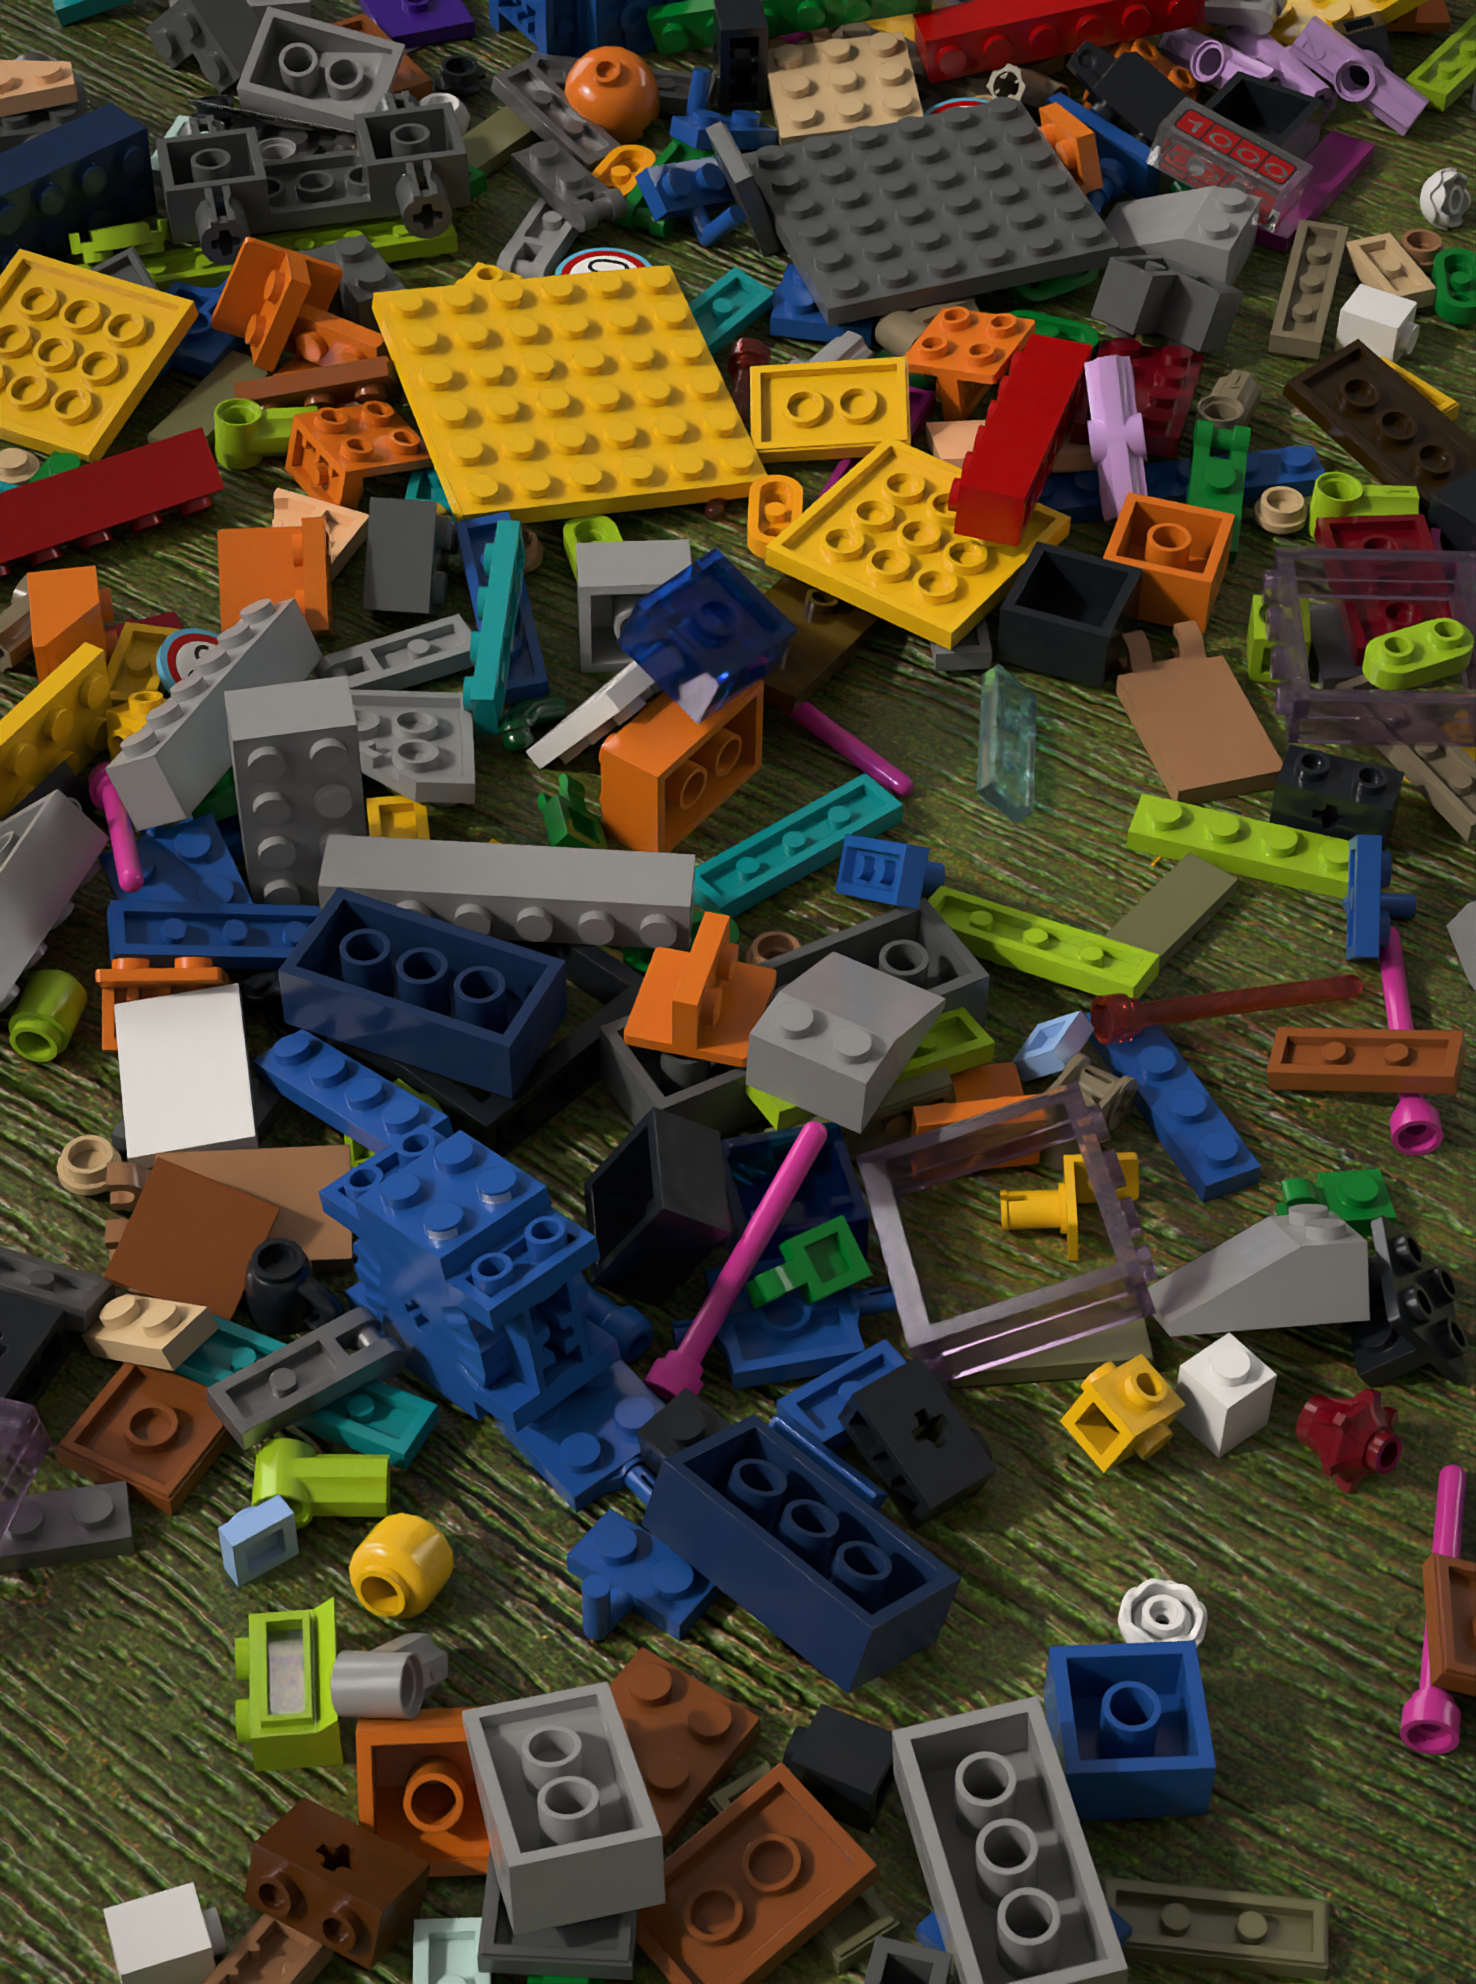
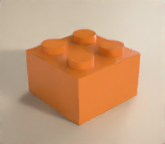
(1181, 556)

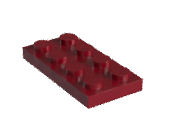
(1164, 392)
(1372, 618)

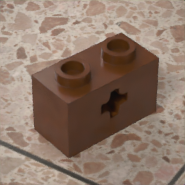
(336, 1882)

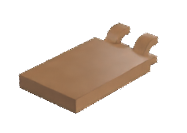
(1194, 719)
(277, 1175)

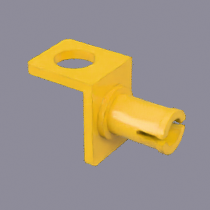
(1058, 1206)

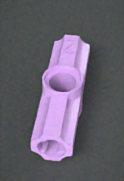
(1333, 55)
(1212, 60)
(1296, 73)
(1115, 432)

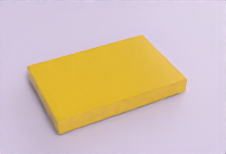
(828, 408)

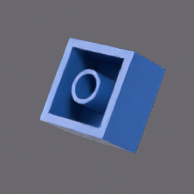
(1131, 1729)

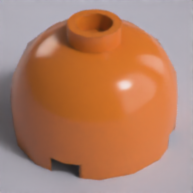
(614, 92)

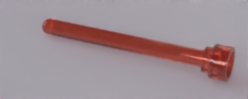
(742, 355)
(1121, 1017)

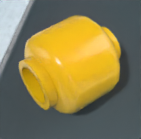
(401, 1566)

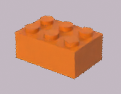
(671, 773)

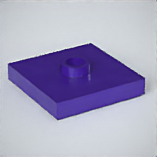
(420, 21)

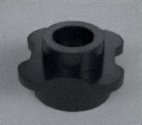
(460, 76)
(223, 100)

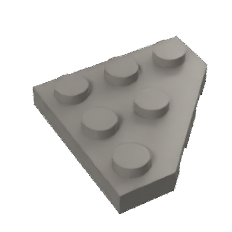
(417, 744)

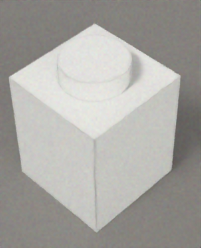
(1379, 321)
(1224, 1394)
(165, 1938)

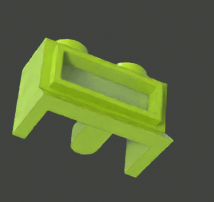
(290, 1689)

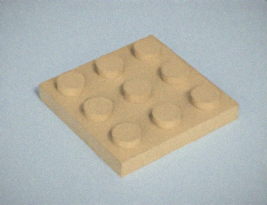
(841, 85)

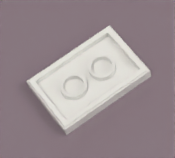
(185, 1074)

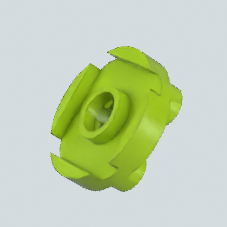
(106, 239)

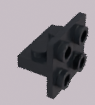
(1408, 1312)

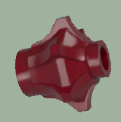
(1350, 1436)

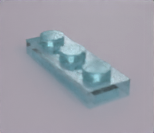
(1006, 744)

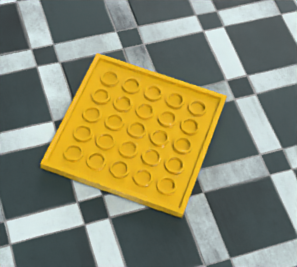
(567, 395)

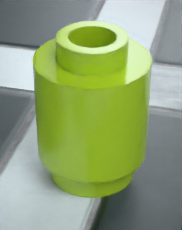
(46, 1015)

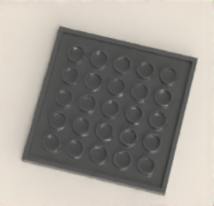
(928, 210)

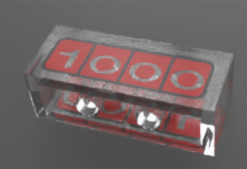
(1213, 151)

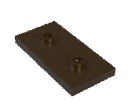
(1383, 421)
(825, 640)

